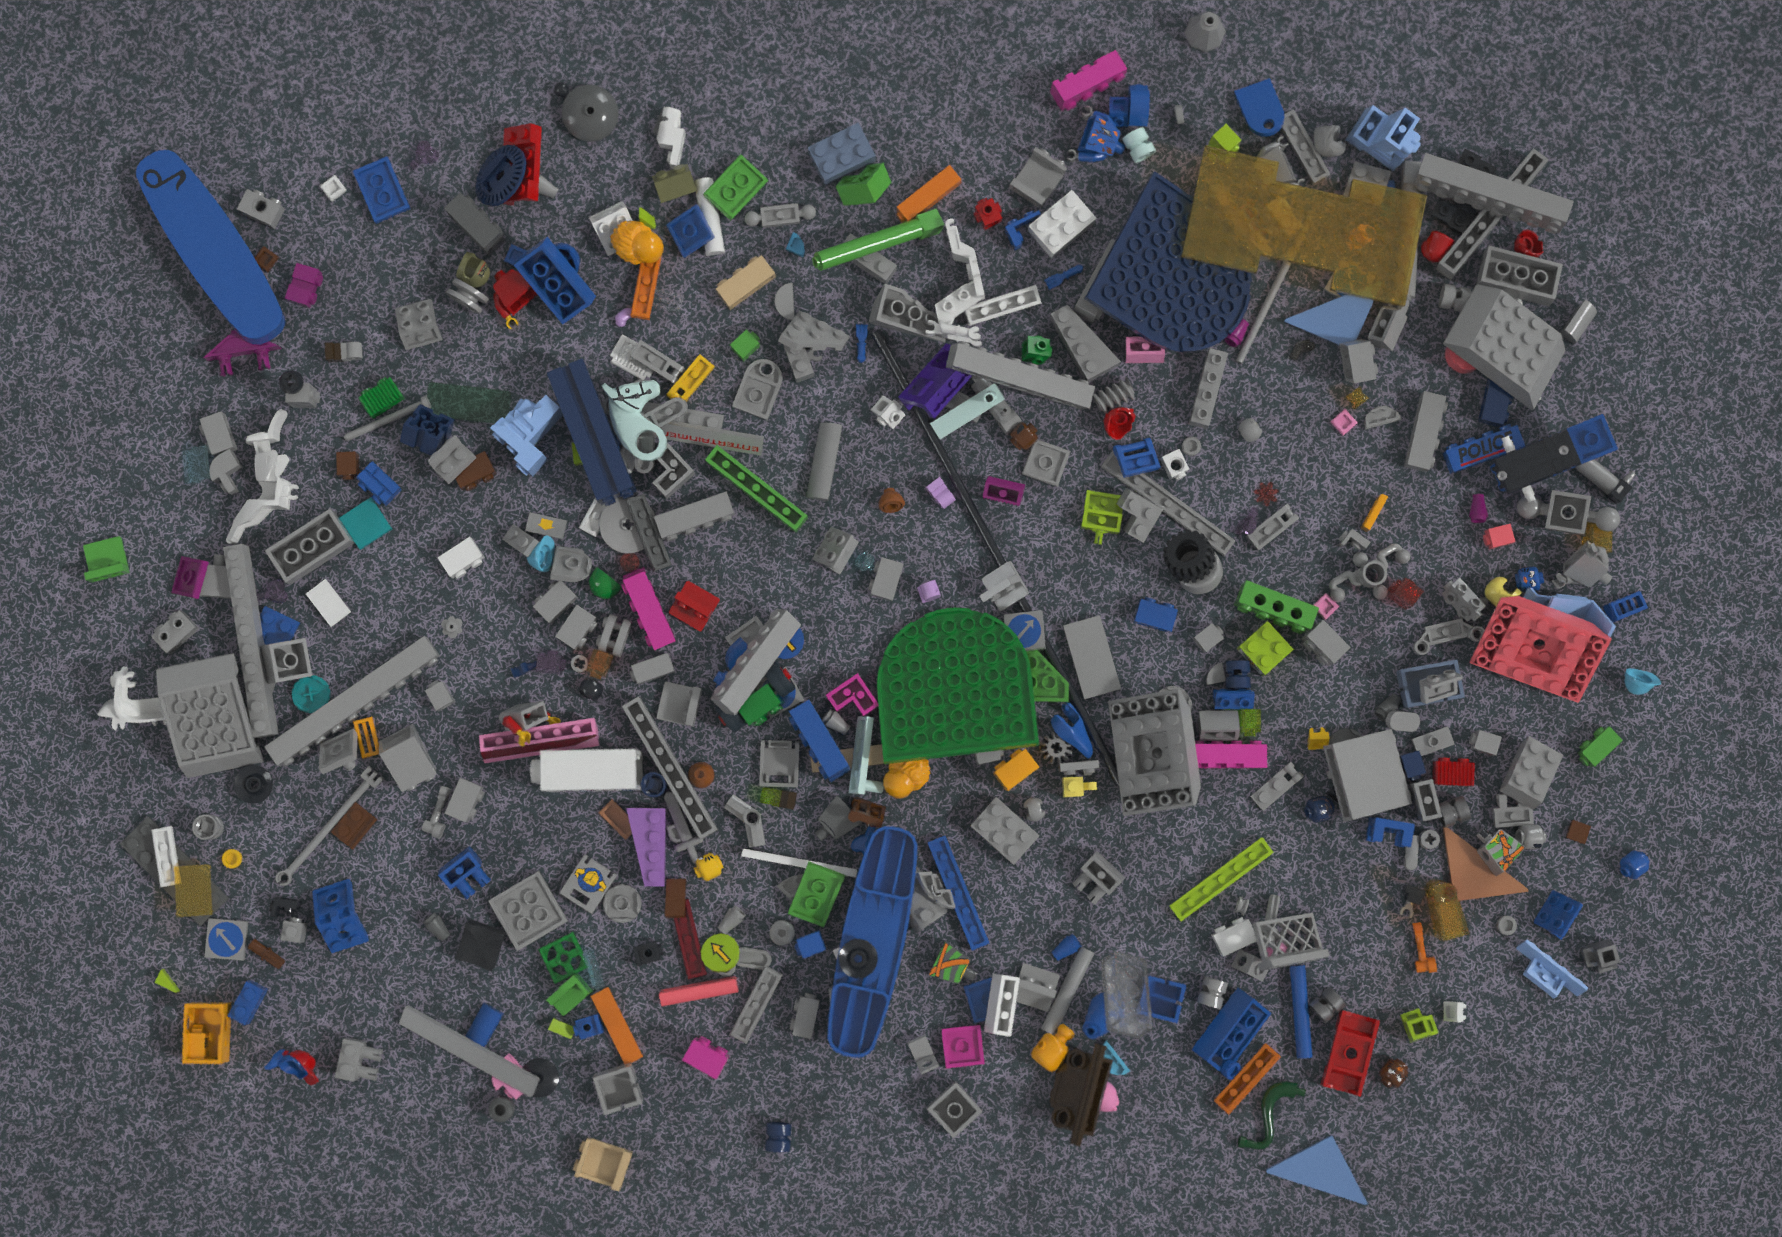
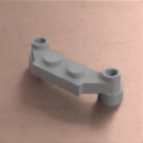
(1446, 632)

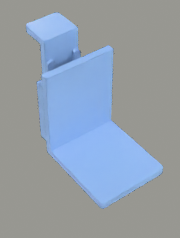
(1575, 606)

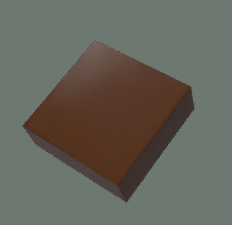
(266, 259)
(1578, 832)

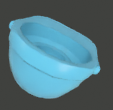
(542, 555)
(1640, 681)

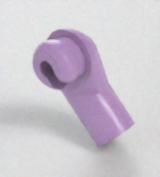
(622, 316)

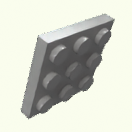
(528, 911)

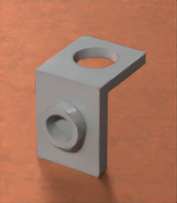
(1251, 966)
(922, 1053)

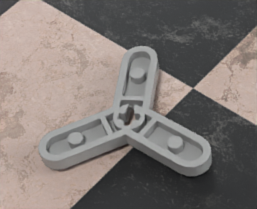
(660, 417)

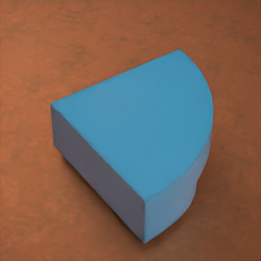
(796, 245)

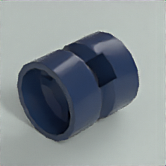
(1238, 681)
(653, 785)
(778, 1137)

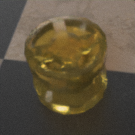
(1357, 398)

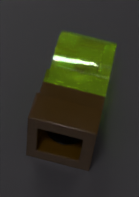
(778, 798)

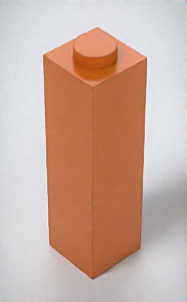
(928, 194)

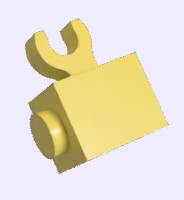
(1075, 787)

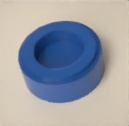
(1230, 1069)

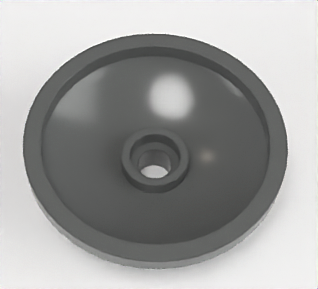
(590, 126)

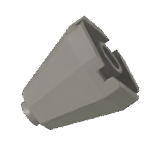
(1205, 31)

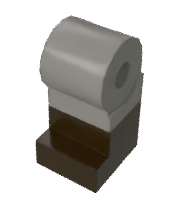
(343, 351)

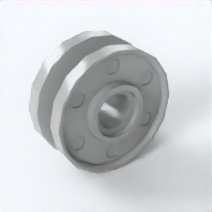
(467, 296)

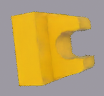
(1318, 739)

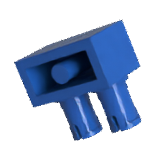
(459, 868)

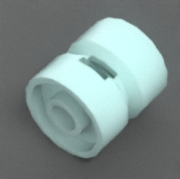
(1139, 145)

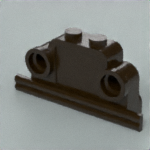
(1080, 1092)

